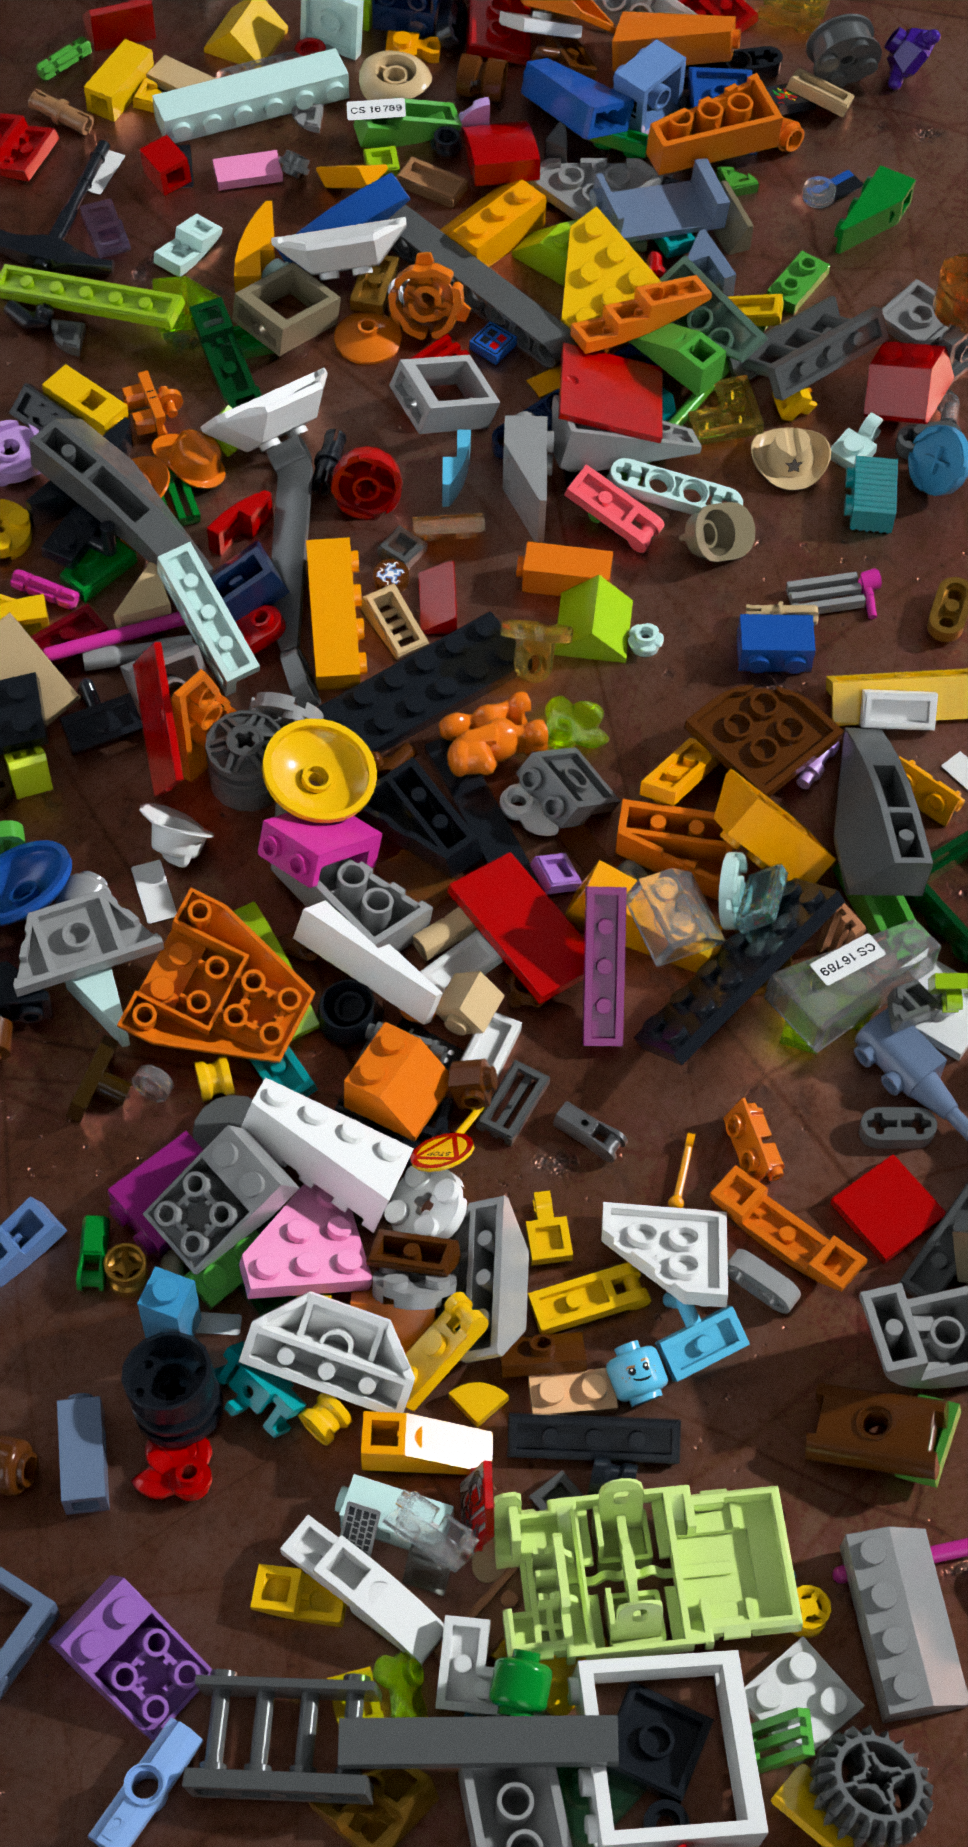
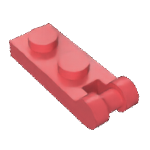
(614, 508)

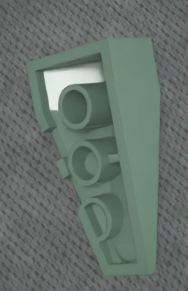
(718, 317)

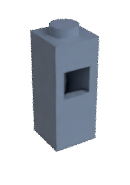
(83, 1454)

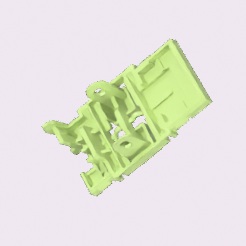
(724, 1555)

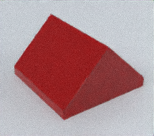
(121, 21)

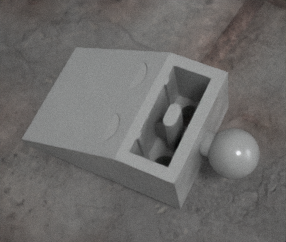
(527, 468)

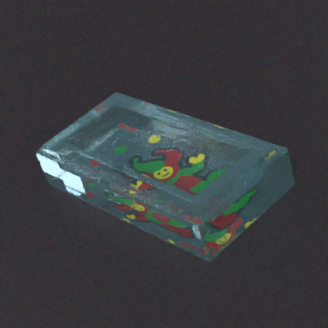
(761, 898)

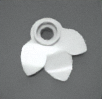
(529, 814)

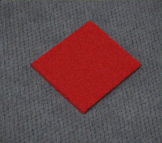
(611, 393)
(158, 720)

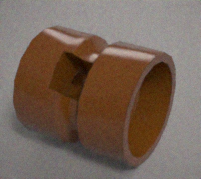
(481, 77)

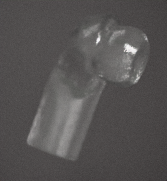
(949, 407)

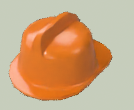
(191, 457)

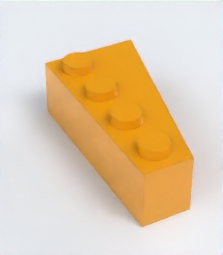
(334, 613)

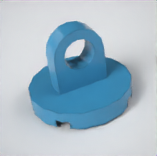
(939, 460)

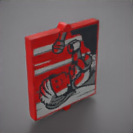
(477, 1503)

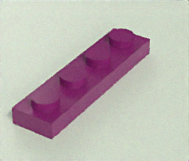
(604, 966)

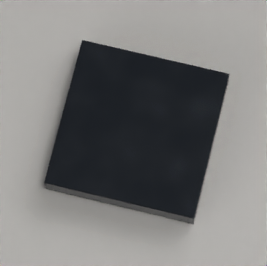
(658, 1742)

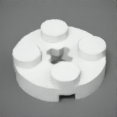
(414, 1190)

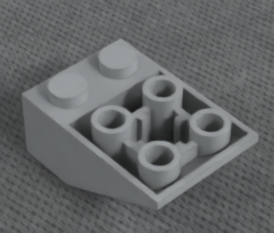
(220, 1198)

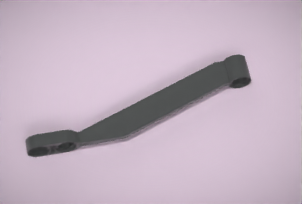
(289, 556)

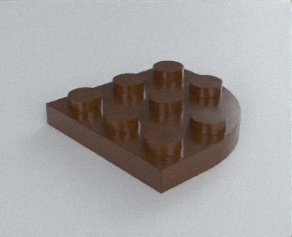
(764, 733)

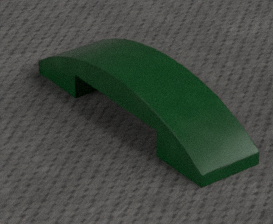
(223, 353)

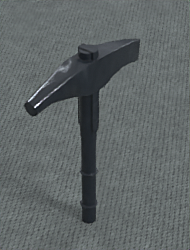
(51, 251)

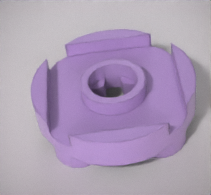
(18, 466)

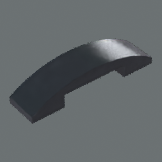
(52, 503)

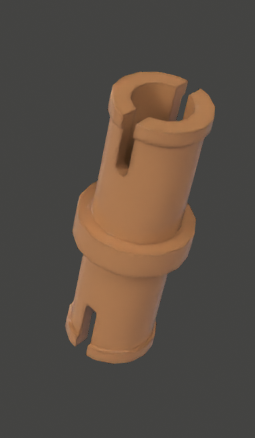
(60, 112)

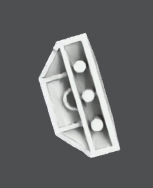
(342, 248)
(270, 415)
(332, 1351)

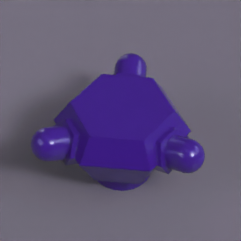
(908, 52)

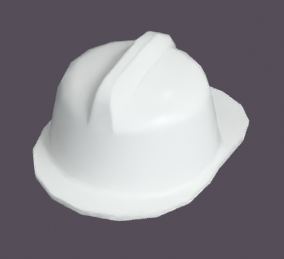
(175, 834)

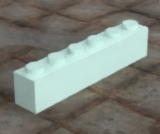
(251, 96)

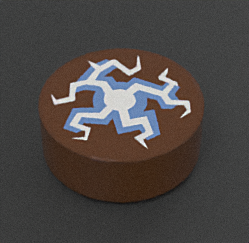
(391, 572)

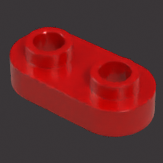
(262, 627)

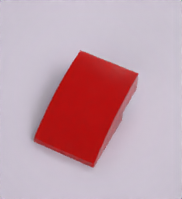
(501, 152)

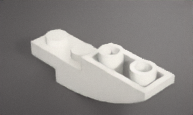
(364, 1587)

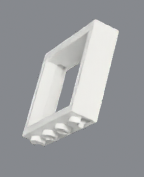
(744, 1776)

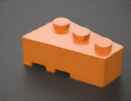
(673, 838)

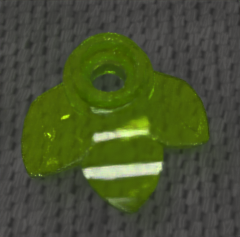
(574, 724)
(404, 1680)

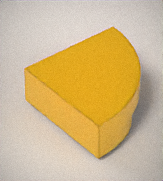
(143, 97)
(478, 1400)

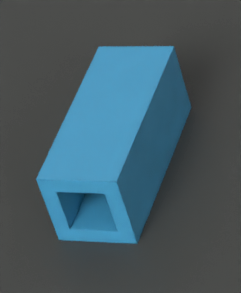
(169, 1304)

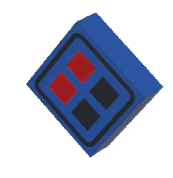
(493, 343)

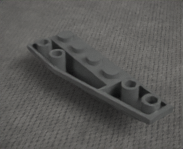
(108, 487)
(878, 820)

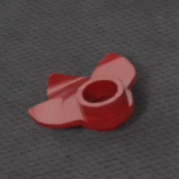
(171, 1467)

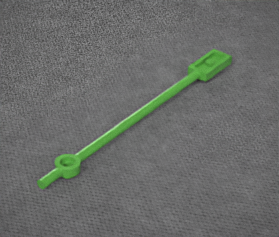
(796, 285)

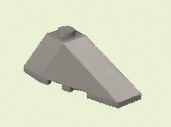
(582, 445)

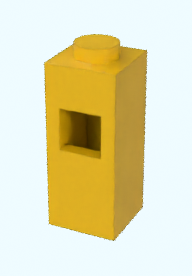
(118, 80)
(85, 399)

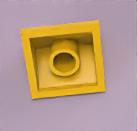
(247, 33)

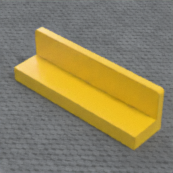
(949, 685)

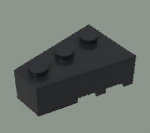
(421, 820)

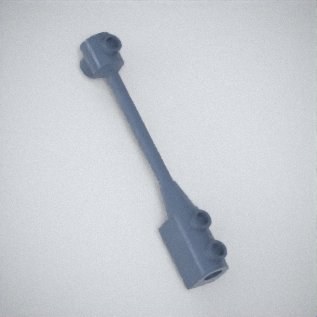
(909, 1066)

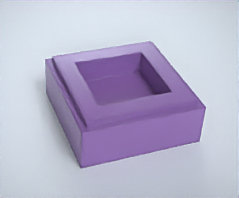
(555, 873)

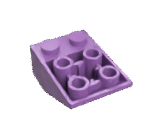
(131, 1656)

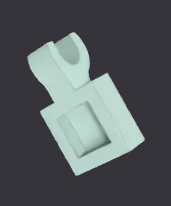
(857, 443)

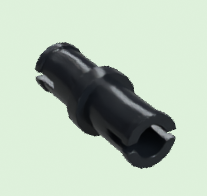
(326, 460)

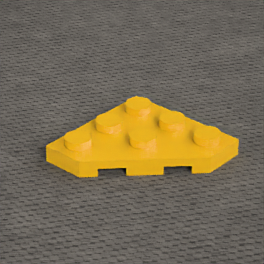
(599, 269)

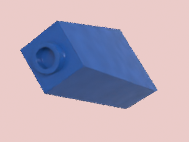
(576, 100)

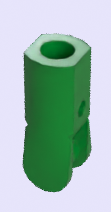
(93, 1250)

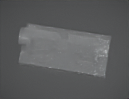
(447, 1544)

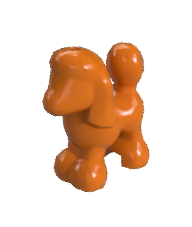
(492, 735)

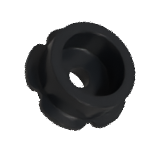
(446, 141)

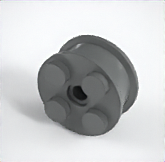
(844, 49)

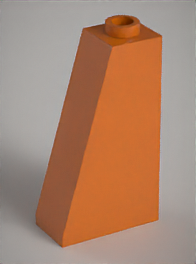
(696, 37)

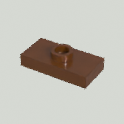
(545, 1355)

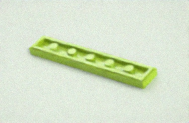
(90, 296)

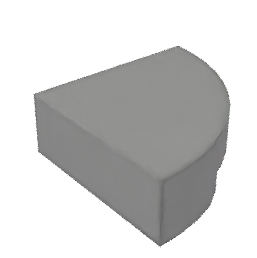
(310, 117)

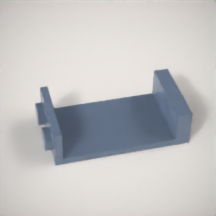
(664, 208)

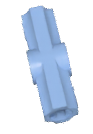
(163, 1763)

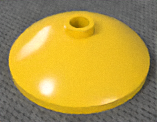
(324, 754)

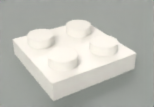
(803, 1681)

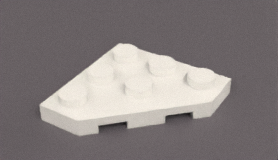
(672, 1247)

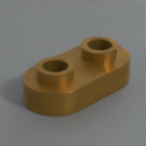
(949, 611)

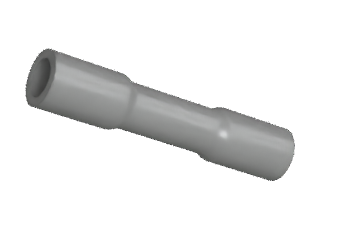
(115, 655)

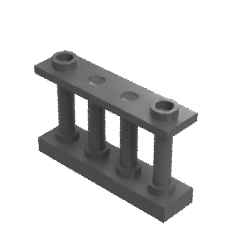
(812, 347)
(257, 1778)

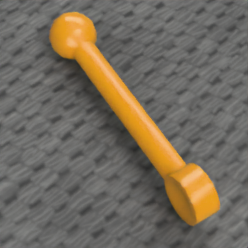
(676, 1200)

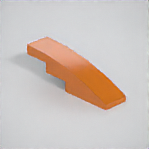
(649, 310)

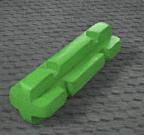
(63, 58)

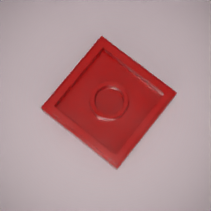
(888, 1208)

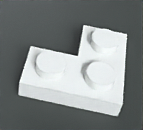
(463, 1670)

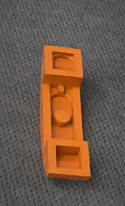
(785, 1234)

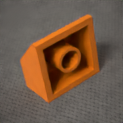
(396, 1082)

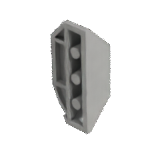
(493, 1275)

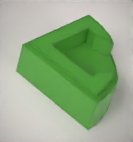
(739, 182)

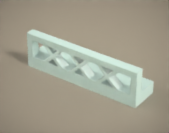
(206, 616)

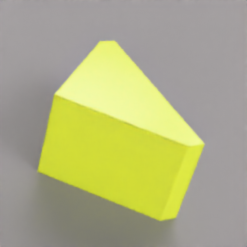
(28, 771)

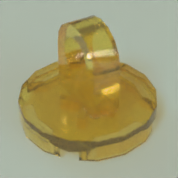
(535, 639)

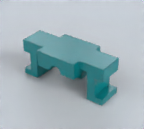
(266, 1389)

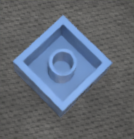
(654, 82)

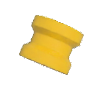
(214, 1078)
(325, 1418)
(814, 1604)

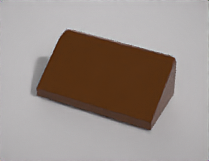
(414, 1253)

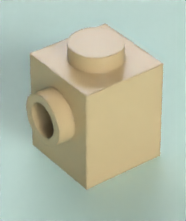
(469, 1003)

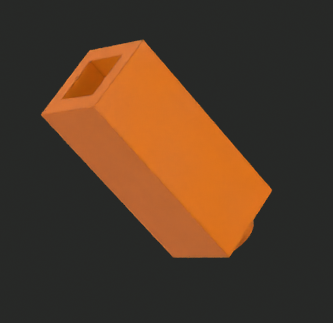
(556, 568)

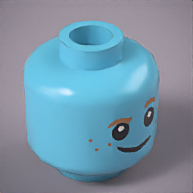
(636, 1373)

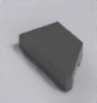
(911, 1005)

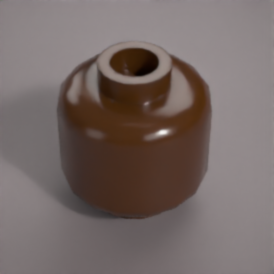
(17, 1465)

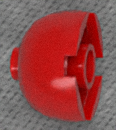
(366, 482)

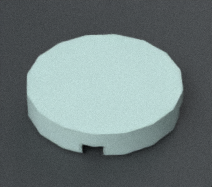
(731, 888)

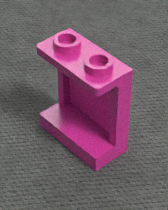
(307, 846)

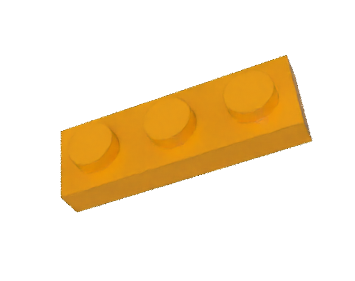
(678, 773)

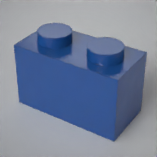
(775, 643)

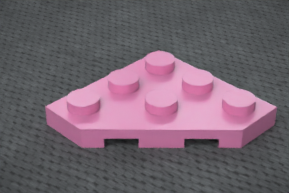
(306, 1250)

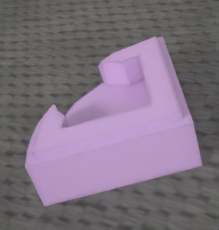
(476, 114)

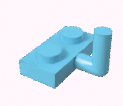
(701, 1340)

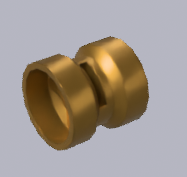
(124, 1260)

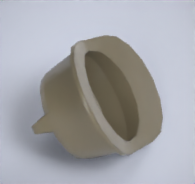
(720, 532)

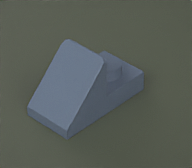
(712, 263)

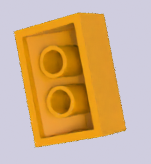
(499, 221)
(768, 831)

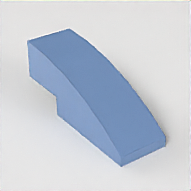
(26, 1237)

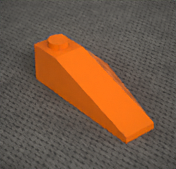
(195, 710)

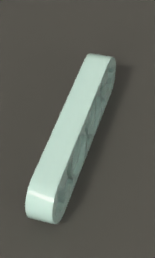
(675, 484)

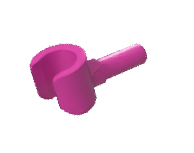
(870, 581)

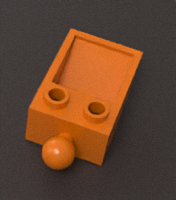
(575, 11)

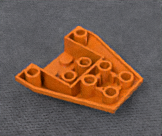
(218, 988)

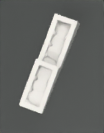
(381, 969)

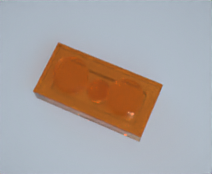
(464, 525)

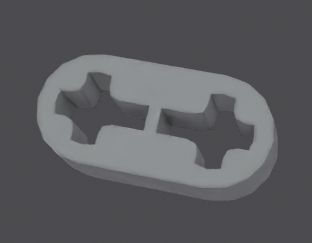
(763, 1281)

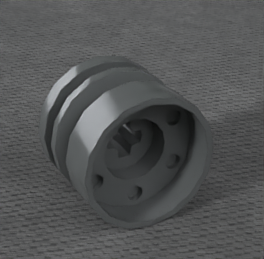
(235, 759)

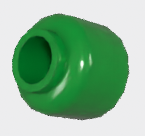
(520, 1684)

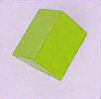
(599, 621)

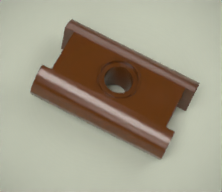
(901, 1449)

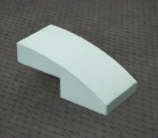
(189, 246)

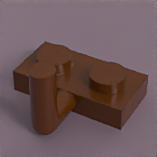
(567, 53)

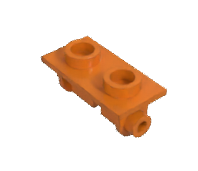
(747, 1129)

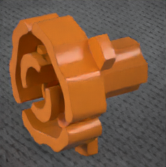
(427, 298)

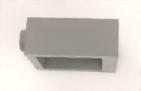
(422, 407)

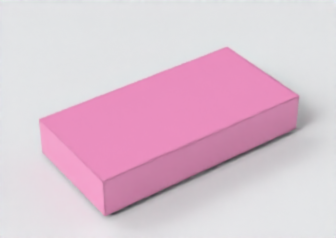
(247, 170)

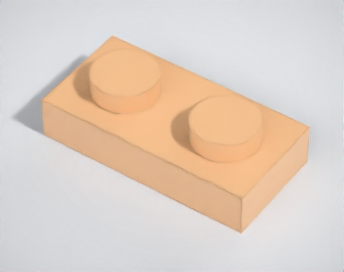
(573, 1393)

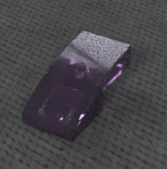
(104, 228)

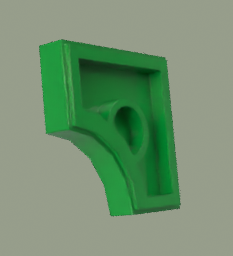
(97, 571)

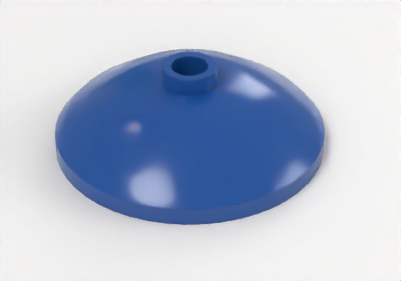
(31, 878)

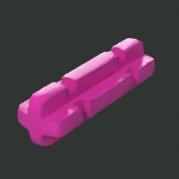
(52, 592)

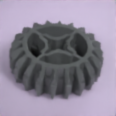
(866, 1802)

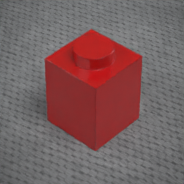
(165, 165)

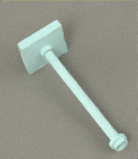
(335, 23)

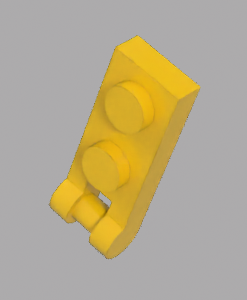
(587, 1298)
(442, 1346)

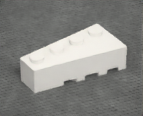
(328, 1150)

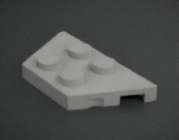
(79, 940)

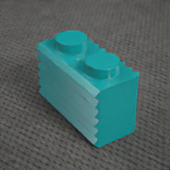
(872, 494)

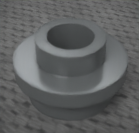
(294, 164)

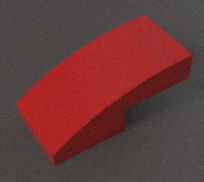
(243, 517)

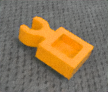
(411, 43)

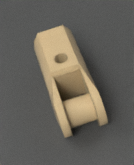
(443, 934)

